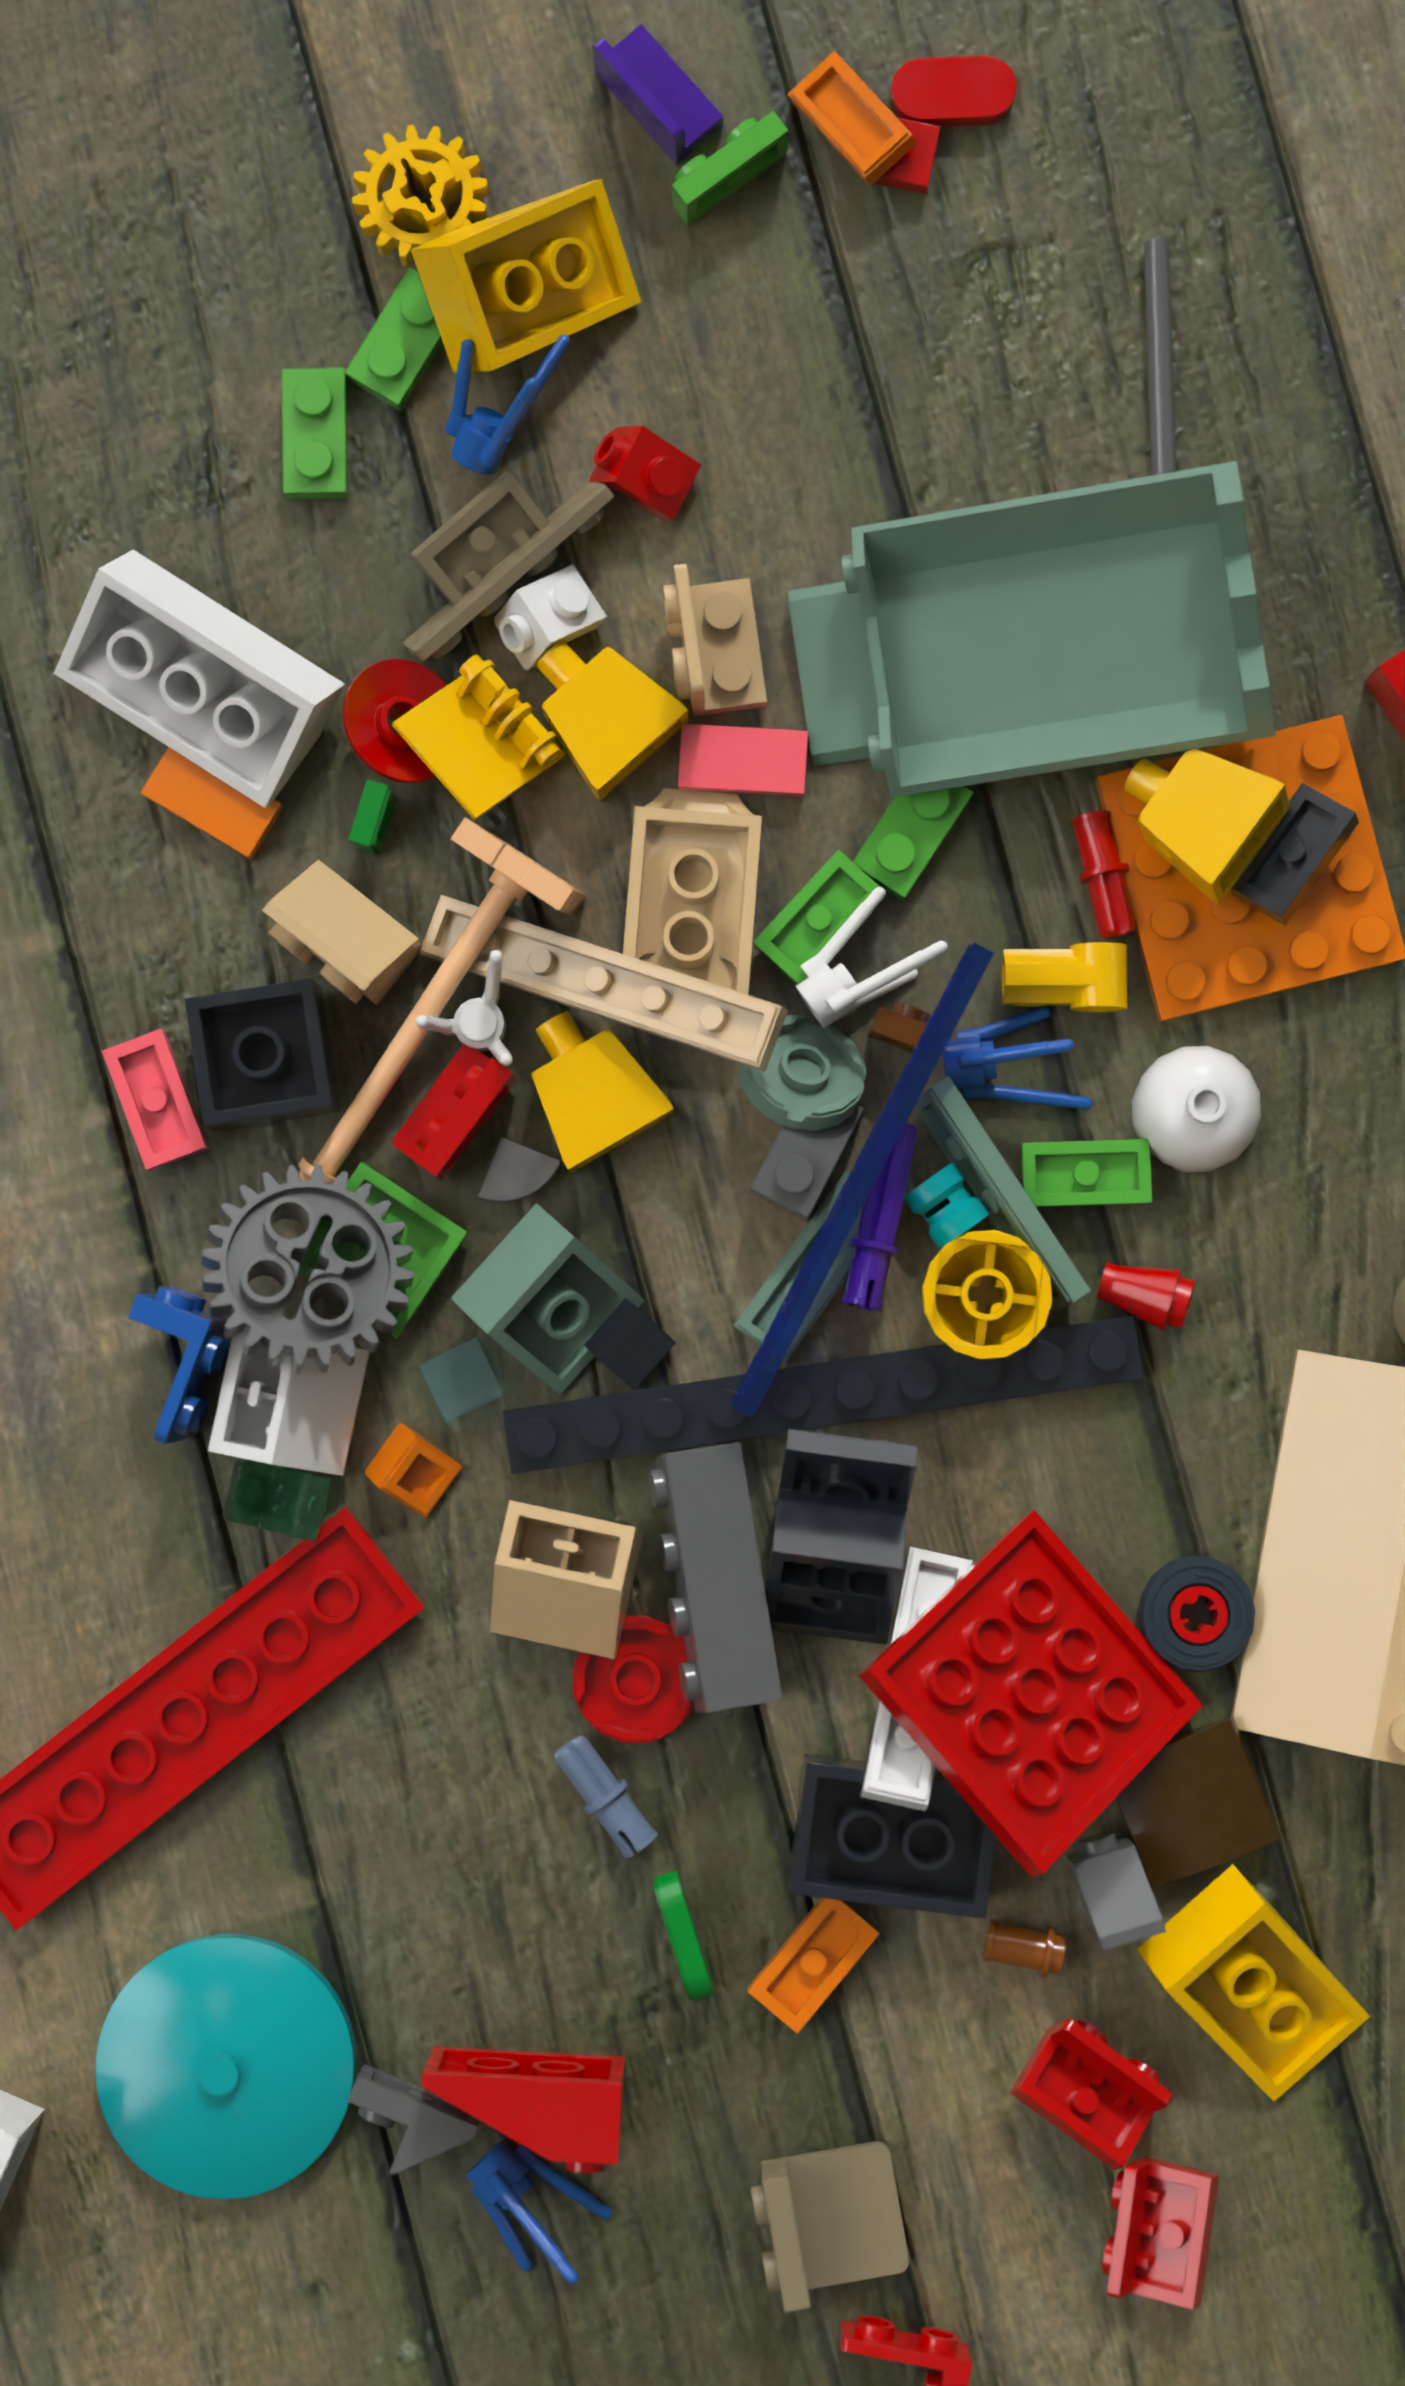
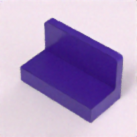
(656, 93)

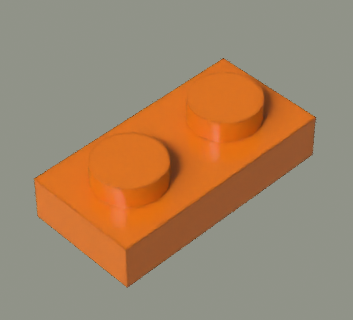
(813, 1961)

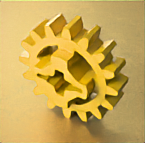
(439, 180)

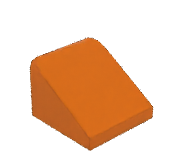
(412, 1470)

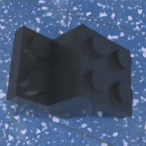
(839, 1535)

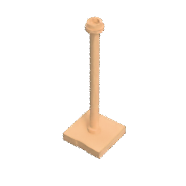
(511, 879)

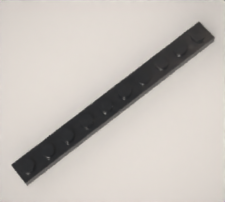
(818, 1396)

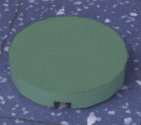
(809, 1078)

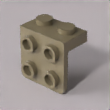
(829, 2220)

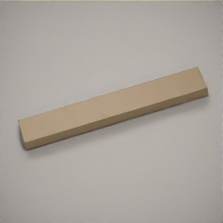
(616, 986)

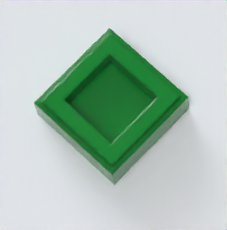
(372, 818)

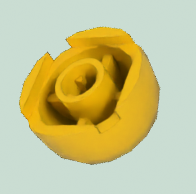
(986, 1294)

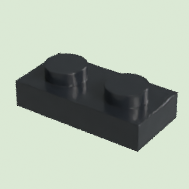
(1295, 854)

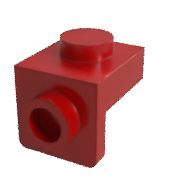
(645, 469)

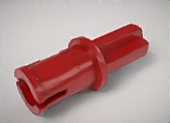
(1104, 874)

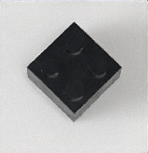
(262, 1055)

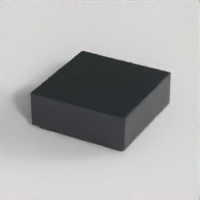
(629, 1343)

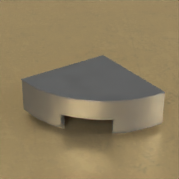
(517, 1172)

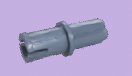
(605, 1796)

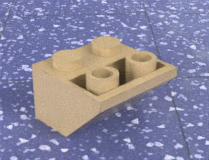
(344, 930)
(563, 1579)

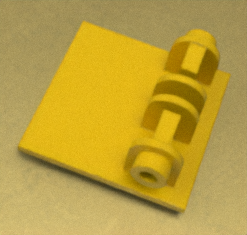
(479, 738)

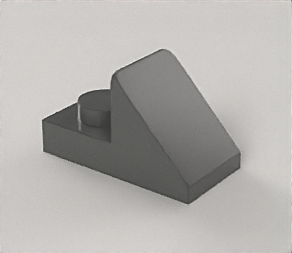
(431, 2121)

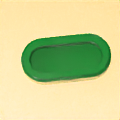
(684, 1936)

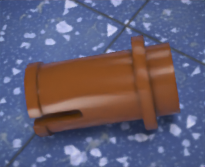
(1025, 1947)

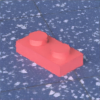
(155, 1099)

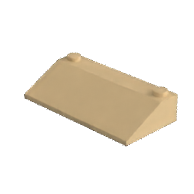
(1333, 1567)

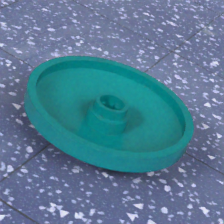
(225, 2066)

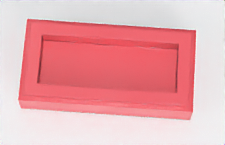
(743, 760)

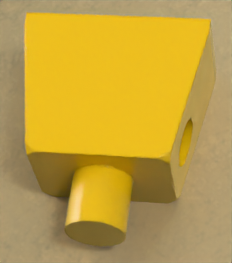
(607, 714)
(1207, 816)
(593, 1092)

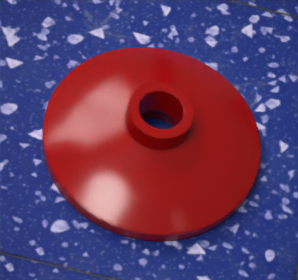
(384, 693)

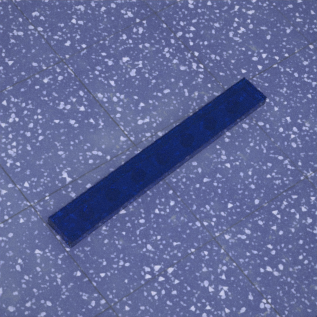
(861, 1179)

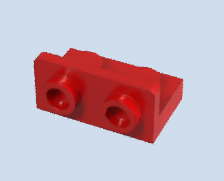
(454, 1111)

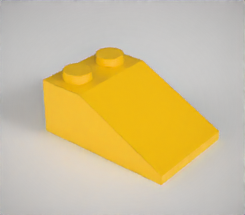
(527, 276)
(1252, 1983)

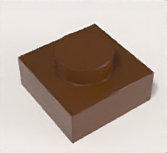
(899, 1026)

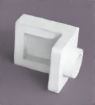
(547, 613)

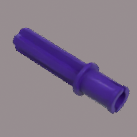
(878, 1228)

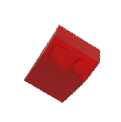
(544, 2100)

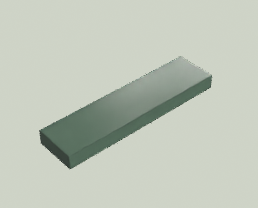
(992, 1180)

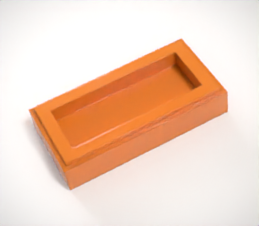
(852, 118)
(210, 804)

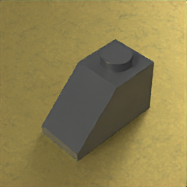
(801, 1165)
(1114, 1891)

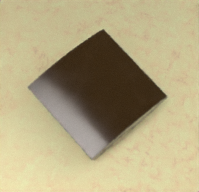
(1197, 1804)

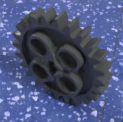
(254, 1249)

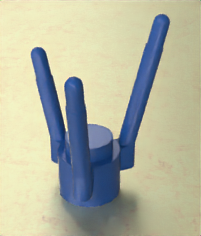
(486, 432)
(972, 1062)
(501, 2182)

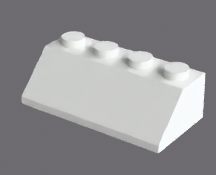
(197, 677)

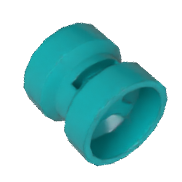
(954, 1218)

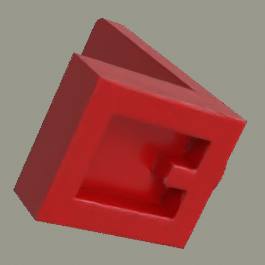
(931, 2349)

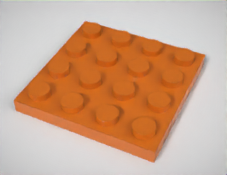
(1230, 952)

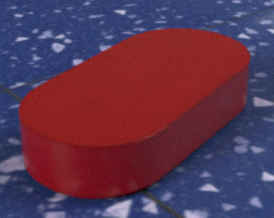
(953, 90)

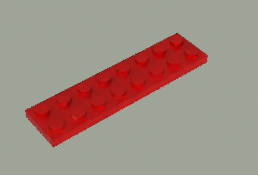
(194, 1710)

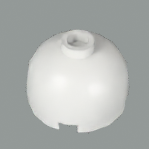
(1196, 1108)

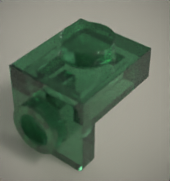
(276, 1499)

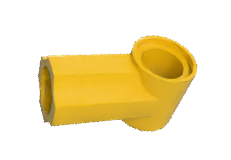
(1082, 977)

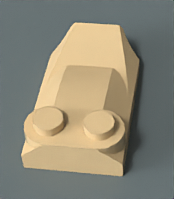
(694, 885)

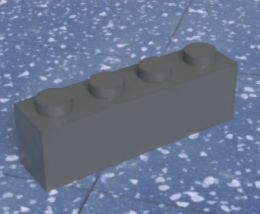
(716, 1578)

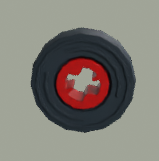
(1212, 1643)

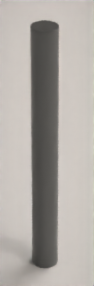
(1160, 356)

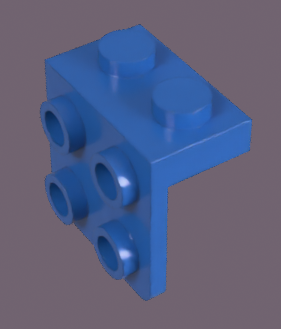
(207, 1351)

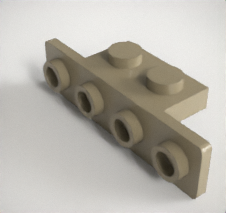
(490, 549)

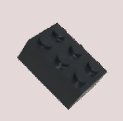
(887, 1851)

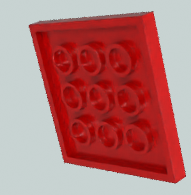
(1031, 1693)

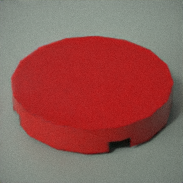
(640, 1691)

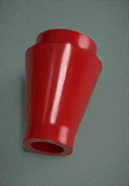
(1148, 1293)

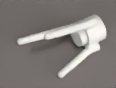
(834, 991)
(477, 1020)

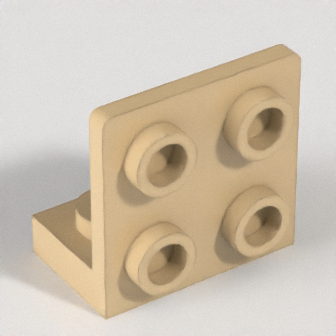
(720, 644)

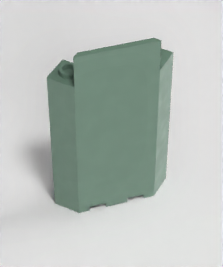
(1038, 635)

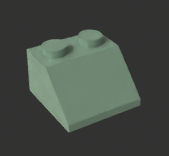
(543, 1298)

